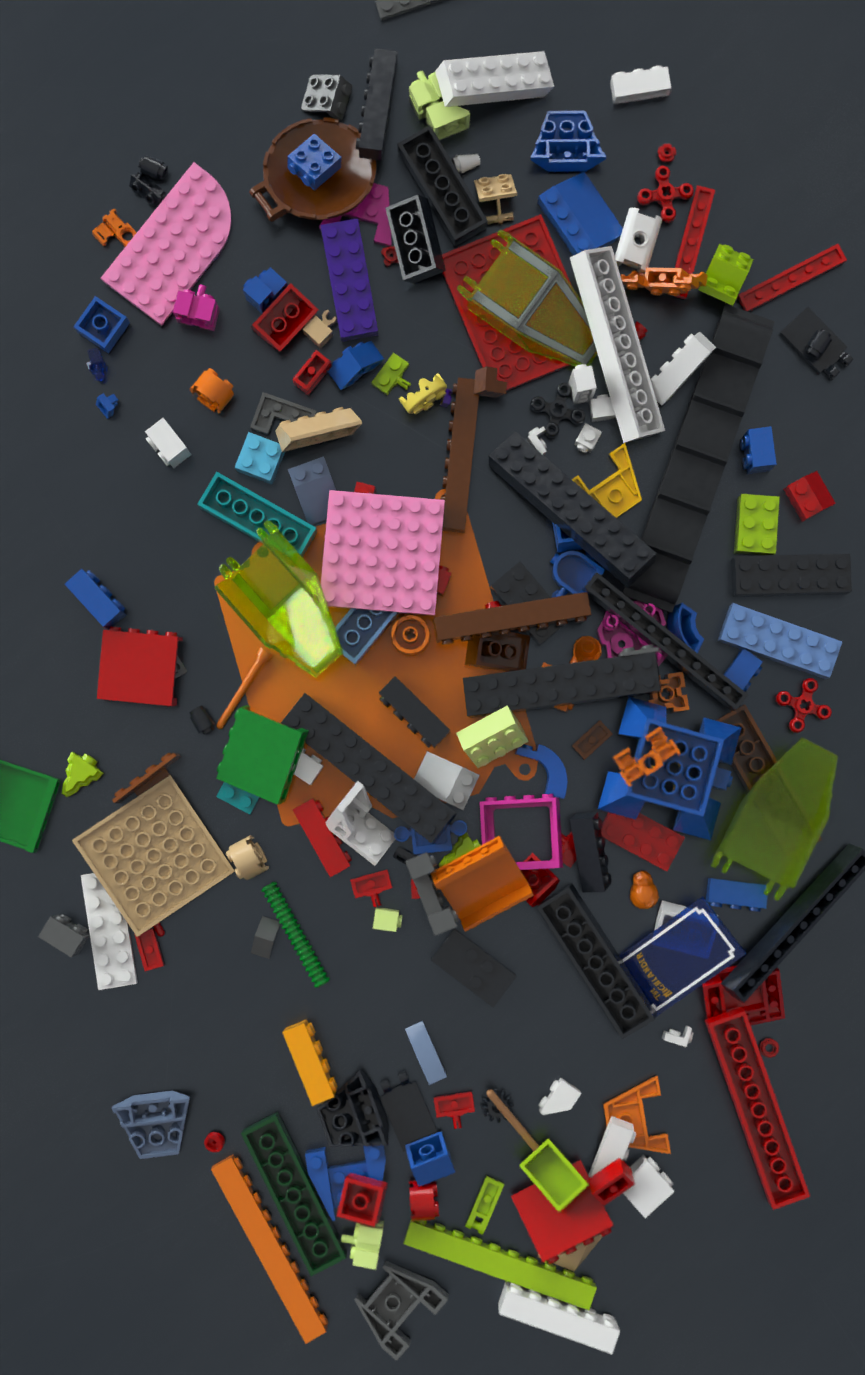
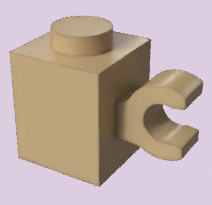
(318, 330)

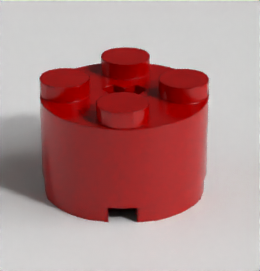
(422, 1201)

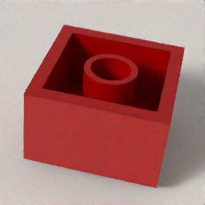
(362, 1199)

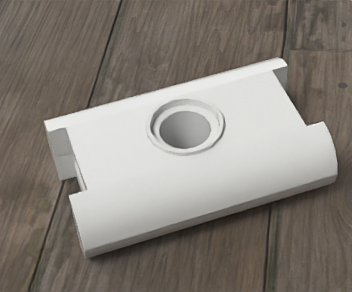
(647, 231)

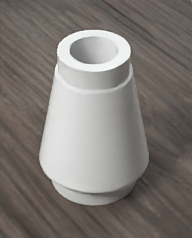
(465, 162)

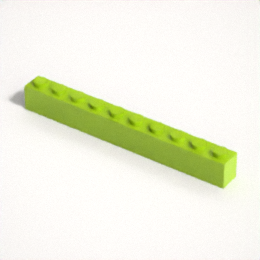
(500, 1263)

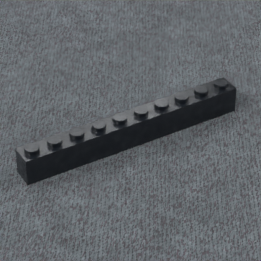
(669, 645)
(795, 923)

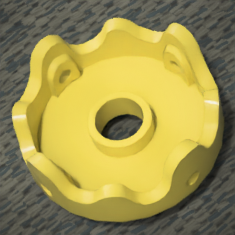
(424, 399)

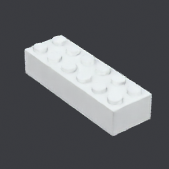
(494, 78)
(559, 1317)

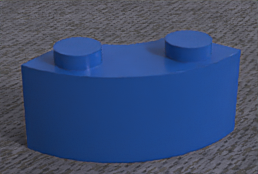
(683, 625)

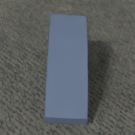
(426, 1052)

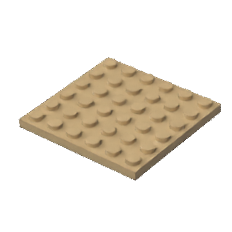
(153, 855)

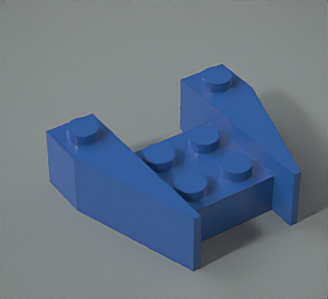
(330, 1179)

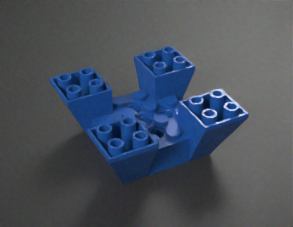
(689, 796)

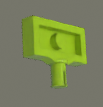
(391, 375)

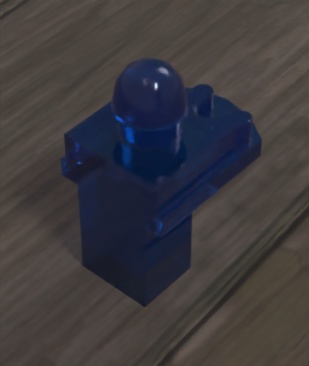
(97, 364)

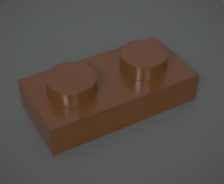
(592, 740)

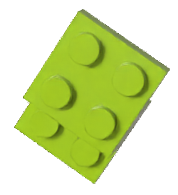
(726, 274)

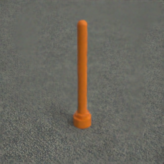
(262, 657)

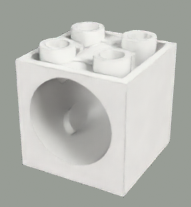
(650, 1186)

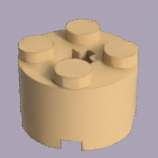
(247, 858)

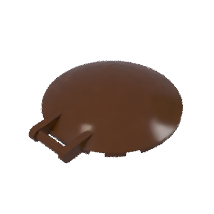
(336, 195)

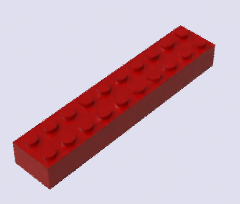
(757, 1108)

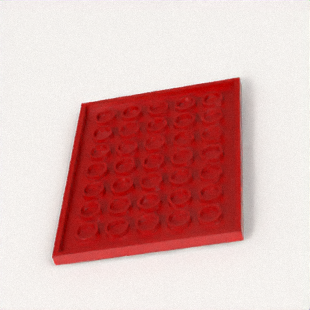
(492, 347)

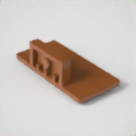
(154, 775)

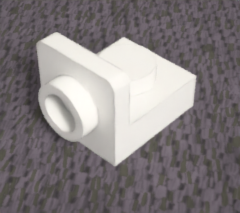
(587, 438)
(533, 439)
(674, 1036)

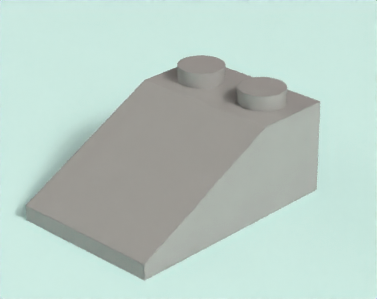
(446, 780)

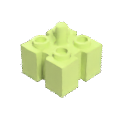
(423, 93)
(365, 1244)

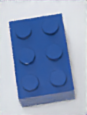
(96, 598)

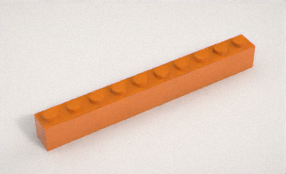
(269, 1248)

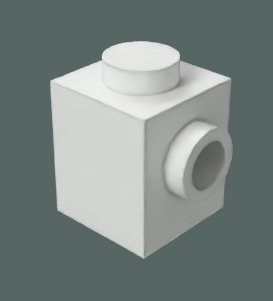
(601, 408)

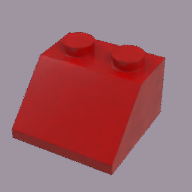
(809, 496)

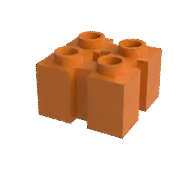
(676, 701)

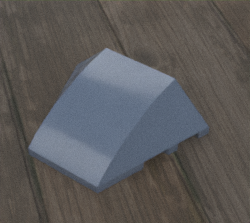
(154, 1122)

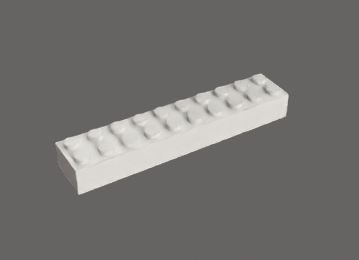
(617, 343)

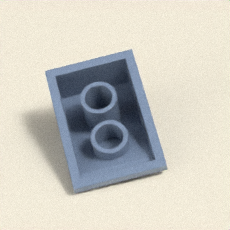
(312, 487)

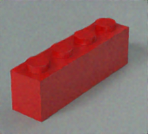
(322, 839)

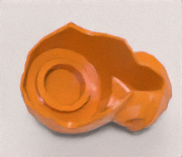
(586, 649)
(643, 891)

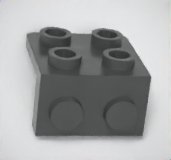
(327, 95)

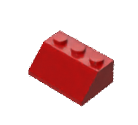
(284, 318)

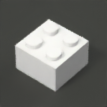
(169, 444)

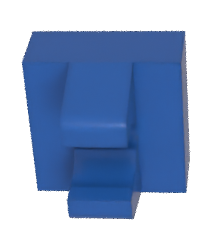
(107, 404)

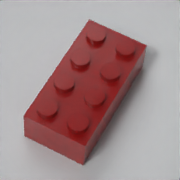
(643, 838)

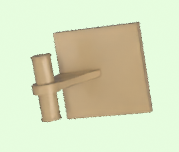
(495, 189)

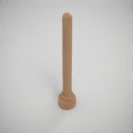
(512, 1119)

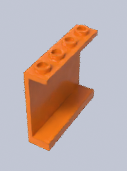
(482, 883)

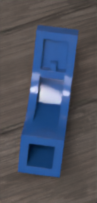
(553, 765)

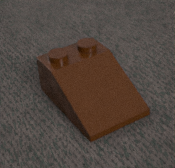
(499, 652)

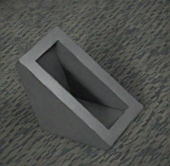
(265, 937)

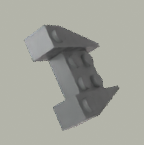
(440, 917)
(394, 1303)

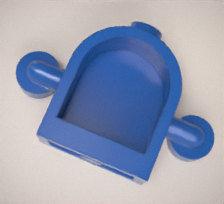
(573, 571)
(421, 845)

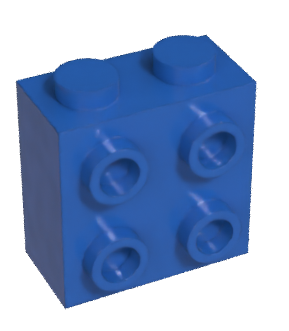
(314, 162)

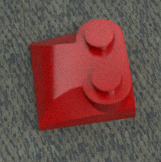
(541, 881)

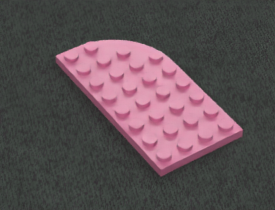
(173, 245)

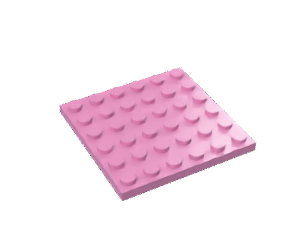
(382, 552)

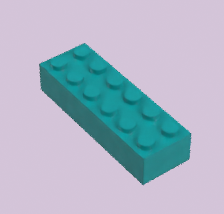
(249, 511)

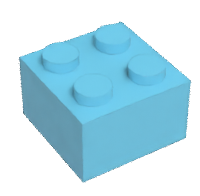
(259, 458)

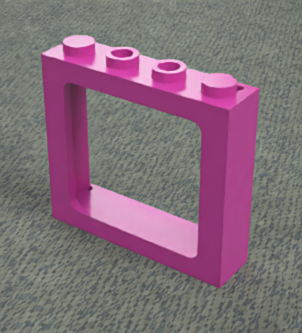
(488, 829)

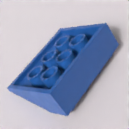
(580, 214)

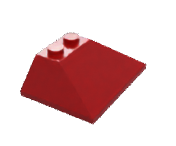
(761, 1007)

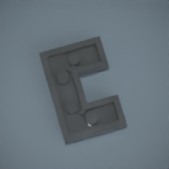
(275, 407)

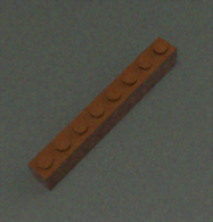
(461, 455)
(512, 617)

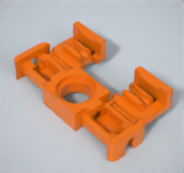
(111, 227)
(663, 751)

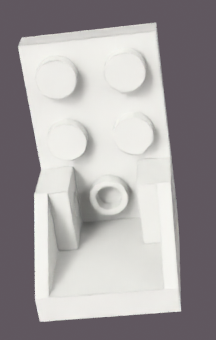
(358, 827)

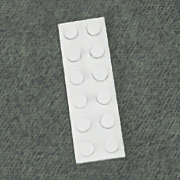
(108, 937)

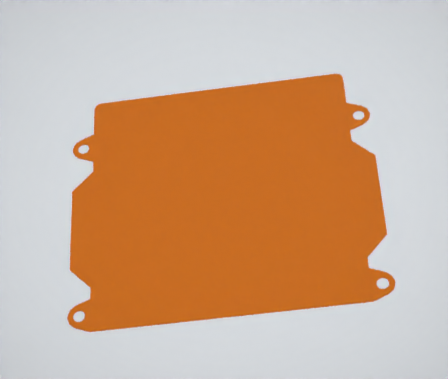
(353, 690)

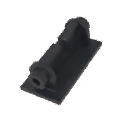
(140, 184)

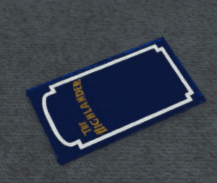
(681, 955)

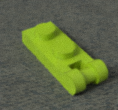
(484, 1204)

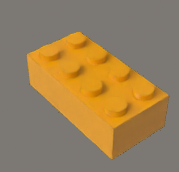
(309, 1062)

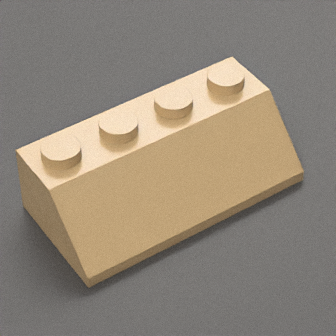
(317, 429)

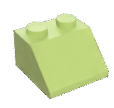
(446, 120)

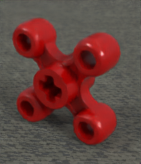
(665, 201)
(811, 708)

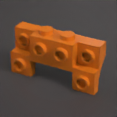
(664, 280)

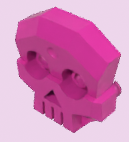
(613, 631)

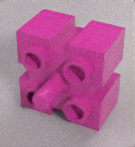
(196, 310)

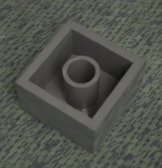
(64, 934)

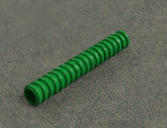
(295, 934)

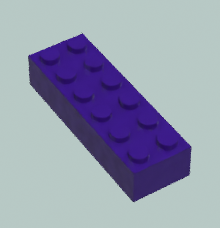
(349, 280)

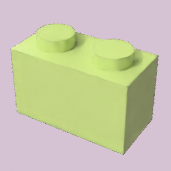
(387, 919)

